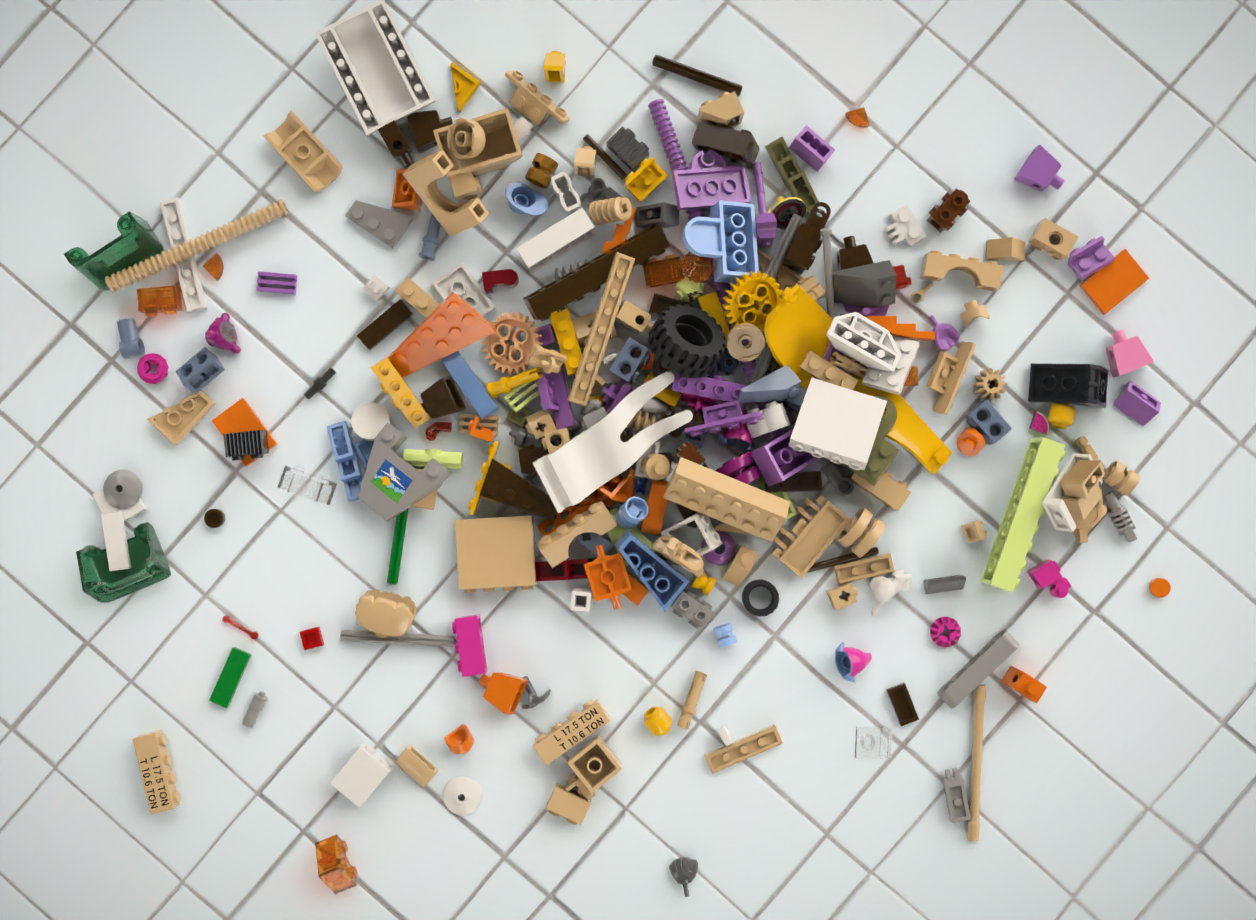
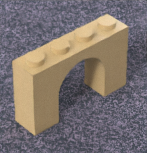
(451, 216)

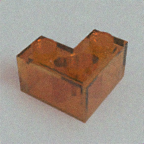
(334, 865)

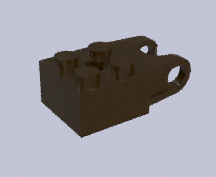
(807, 240)

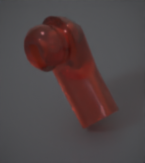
(435, 428)

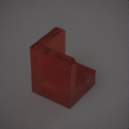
(901, 279)

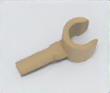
(922, 291)

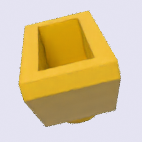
(555, 67)

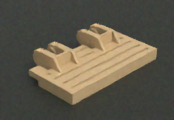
(811, 537)

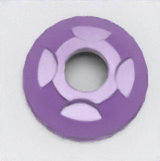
(727, 555)

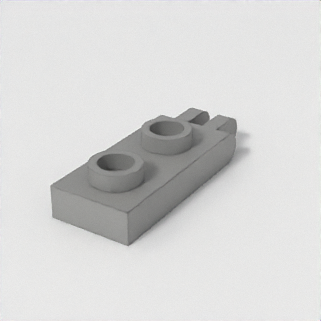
(956, 796)

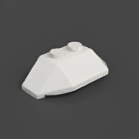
(864, 341)

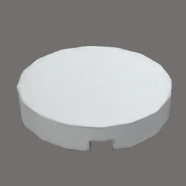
(369, 420)

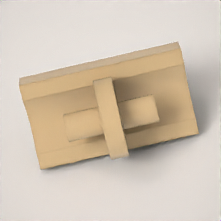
(546, 359)

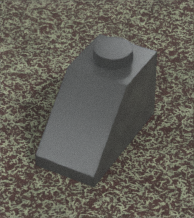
(658, 214)

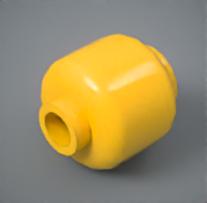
(1061, 415)
(657, 721)

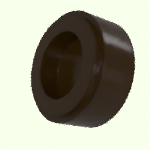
(214, 518)

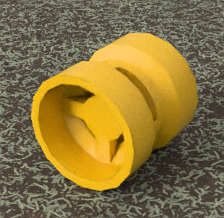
(704, 583)

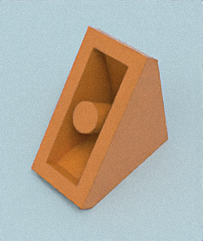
(619, 488)

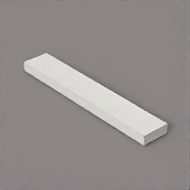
(187, 270)

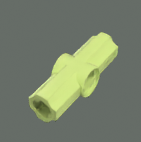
(422, 458)

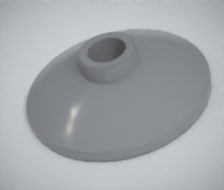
(131, 488)

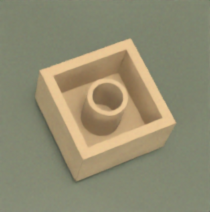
(594, 763)

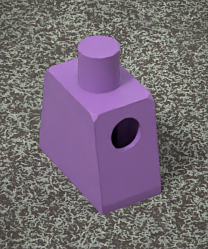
(1040, 170)

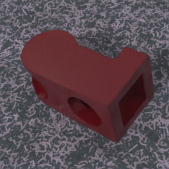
(499, 279)

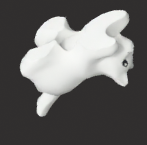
(886, 588)

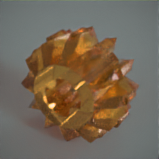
(696, 267)

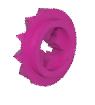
(144, 368)
(938, 627)

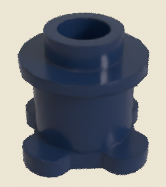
(727, 369)

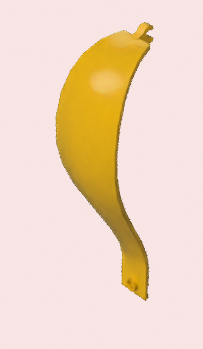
(801, 326)

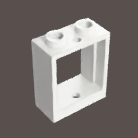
(704, 524)

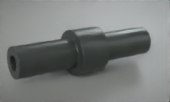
(320, 383)

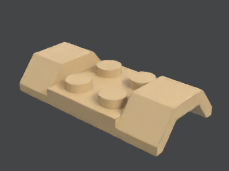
(304, 153)

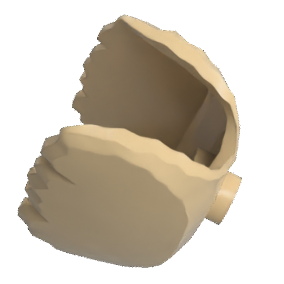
(385, 613)

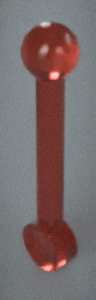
(254, 635)

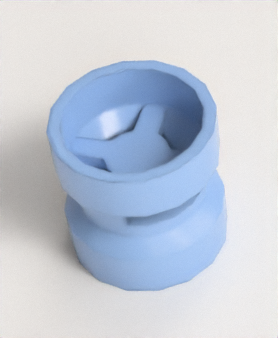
(724, 635)

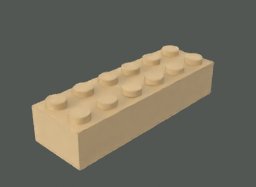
(726, 499)

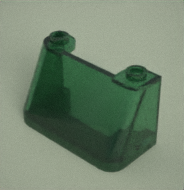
(134, 245)
(147, 567)

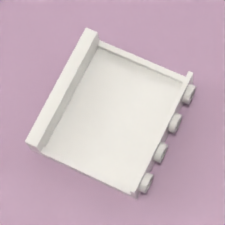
(837, 424)

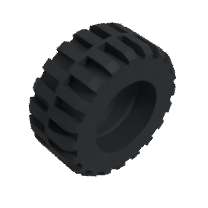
(677, 354)

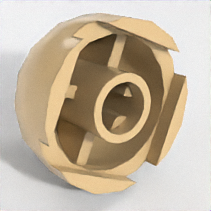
(466, 139)

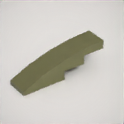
(790, 172)

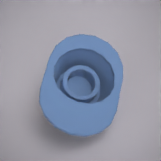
(525, 200)

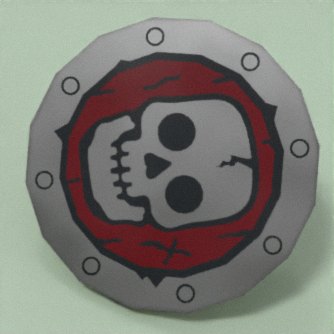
(785, 209)

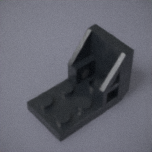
(1069, 384)

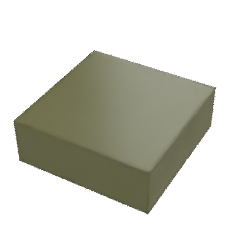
(518, 418)

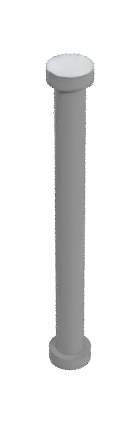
(828, 271)

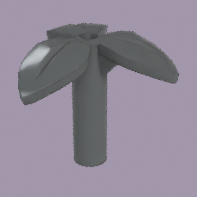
(533, 698)

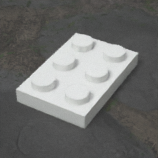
(894, 381)

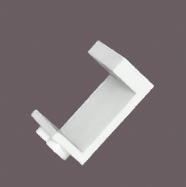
(361, 775)

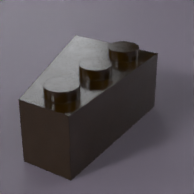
(726, 142)

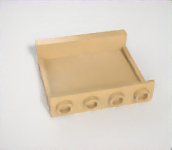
(495, 553)

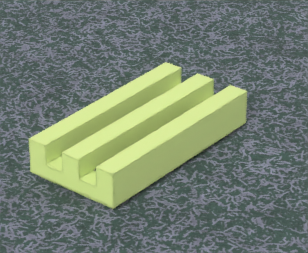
(511, 403)

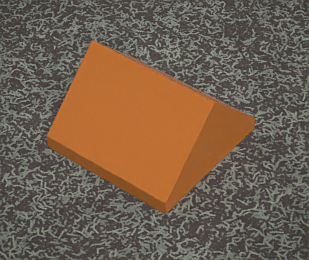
(404, 194)

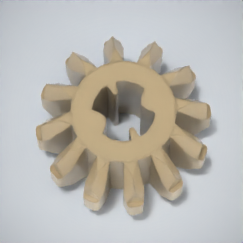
(997, 383)

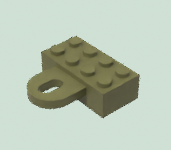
(882, 452)

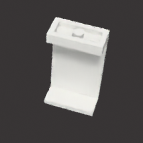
(1055, 505)

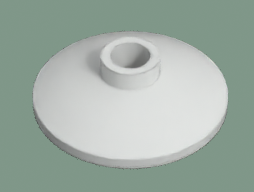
(467, 787)

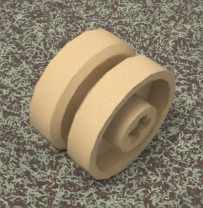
(862, 532)

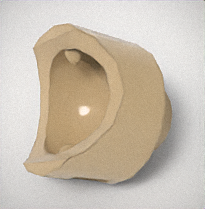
(973, 311)
(655, 466)

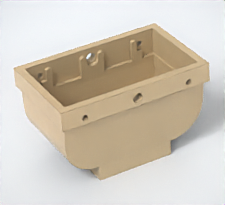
(499, 150)

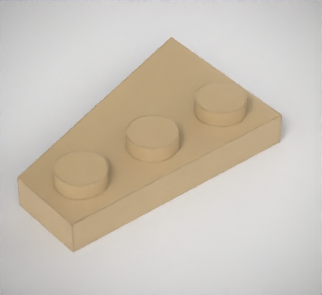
(181, 418)

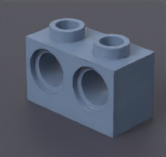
(625, 358)
(200, 370)
(991, 418)

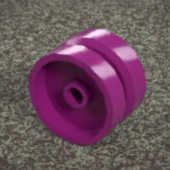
(736, 468)

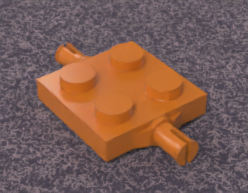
(607, 577)

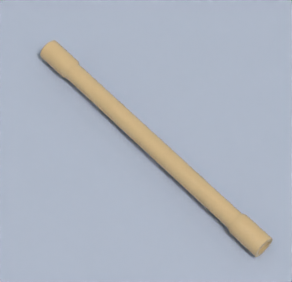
(973, 824)

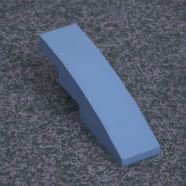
(469, 384)
(346, 458)

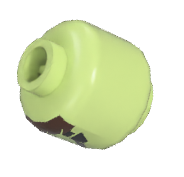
(688, 290)

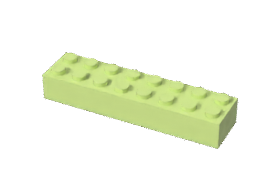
(1023, 514)

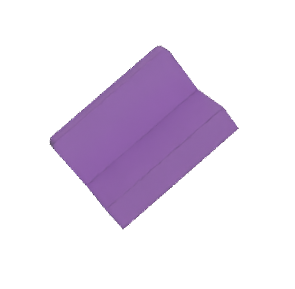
(1137, 404)

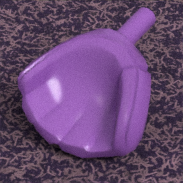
(945, 335)

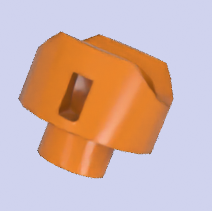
(970, 442)
(459, 740)

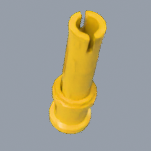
(506, 384)

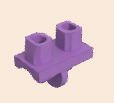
(615, 394)

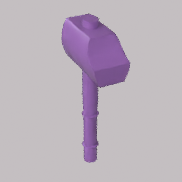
(766, 222)

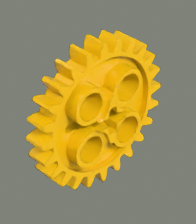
(752, 300)

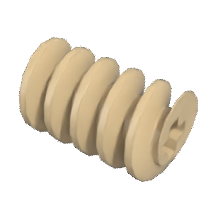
(610, 210)
(640, 422)

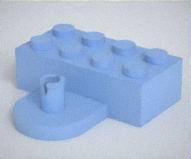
(726, 238)

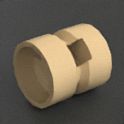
(1123, 479)

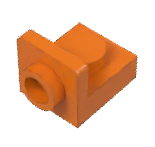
(483, 433)

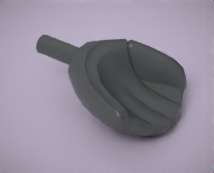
(684, 872)

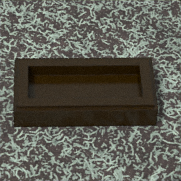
(902, 704)

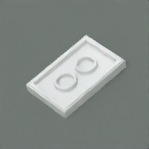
(466, 287)

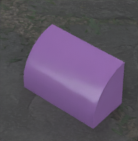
(811, 148)

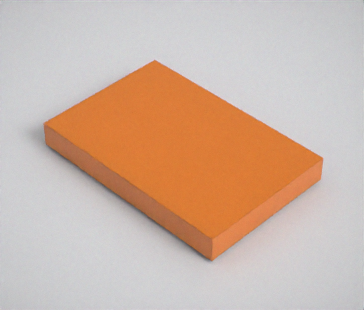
(1114, 282)
(241, 419)

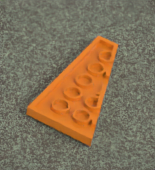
(439, 335)

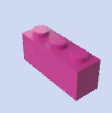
(470, 645)

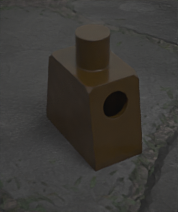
(422, 128)
(392, 137)
(853, 255)
(442, 398)

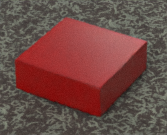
(311, 638)

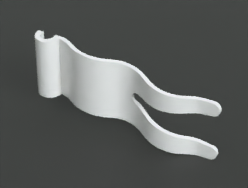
(599, 453)

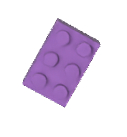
(779, 460)

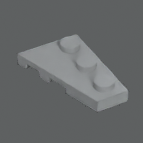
(380, 222)

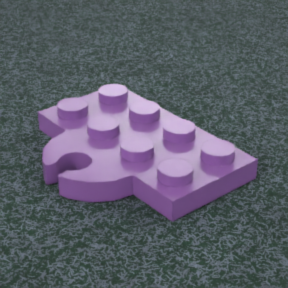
(708, 183)

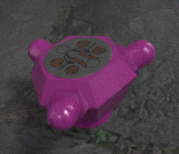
(222, 334)

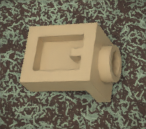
(581, 788)

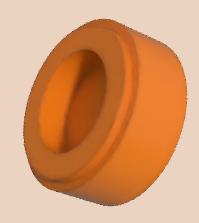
(1159, 587)

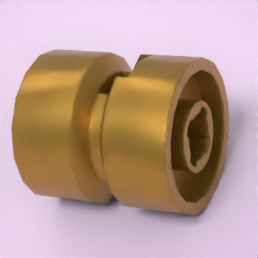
(542, 169)

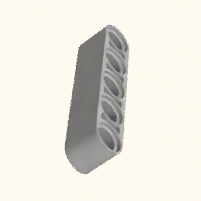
(978, 669)

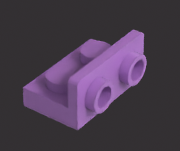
(1090, 258)

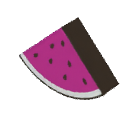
(1040, 423)

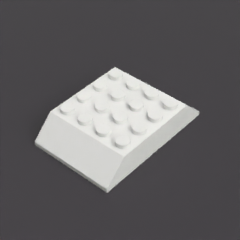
(375, 67)

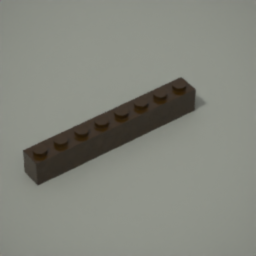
(594, 273)

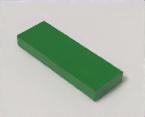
(230, 677)

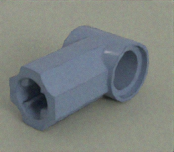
(130, 342)

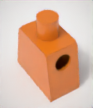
(1024, 685)
(503, 690)

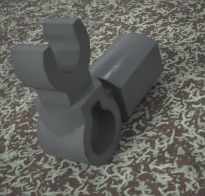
(599, 187)

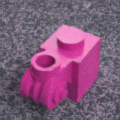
(1048, 573)

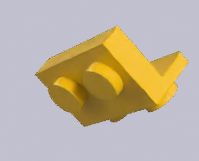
(645, 179)

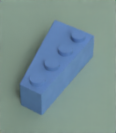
(655, 572)

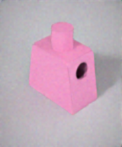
(1126, 354)

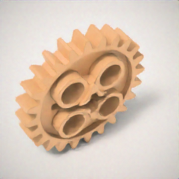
(498, 338)

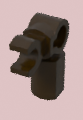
(696, 420)

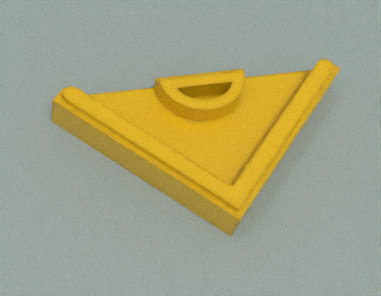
(464, 86)

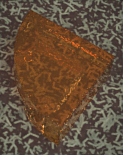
(858, 118)
(215, 266)

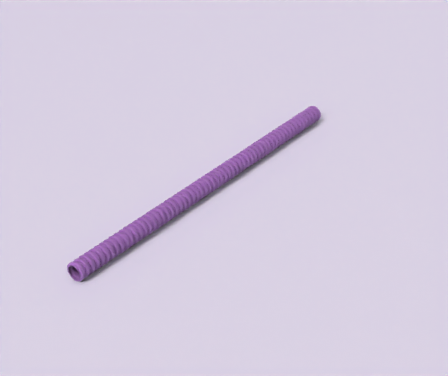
(676, 160)

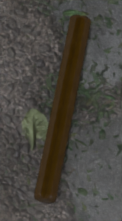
(696, 75)

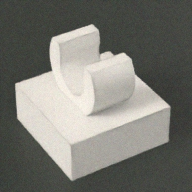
(376, 288)

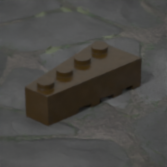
(511, 489)

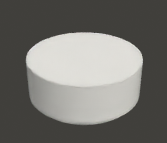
(725, 735)

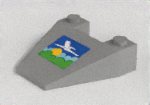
(391, 482)

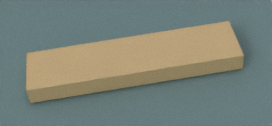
(743, 749)

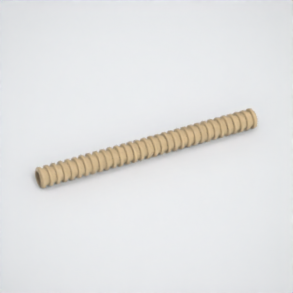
(195, 246)

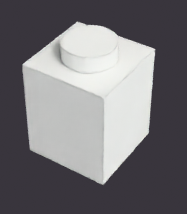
(582, 599)

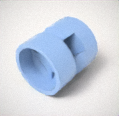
(631, 512)

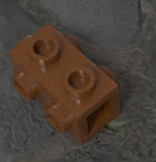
(954, 204)

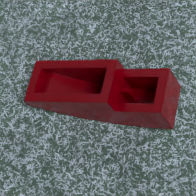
(565, 570)

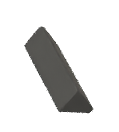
(944, 584)

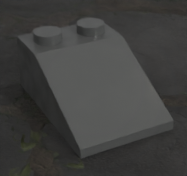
(866, 285)

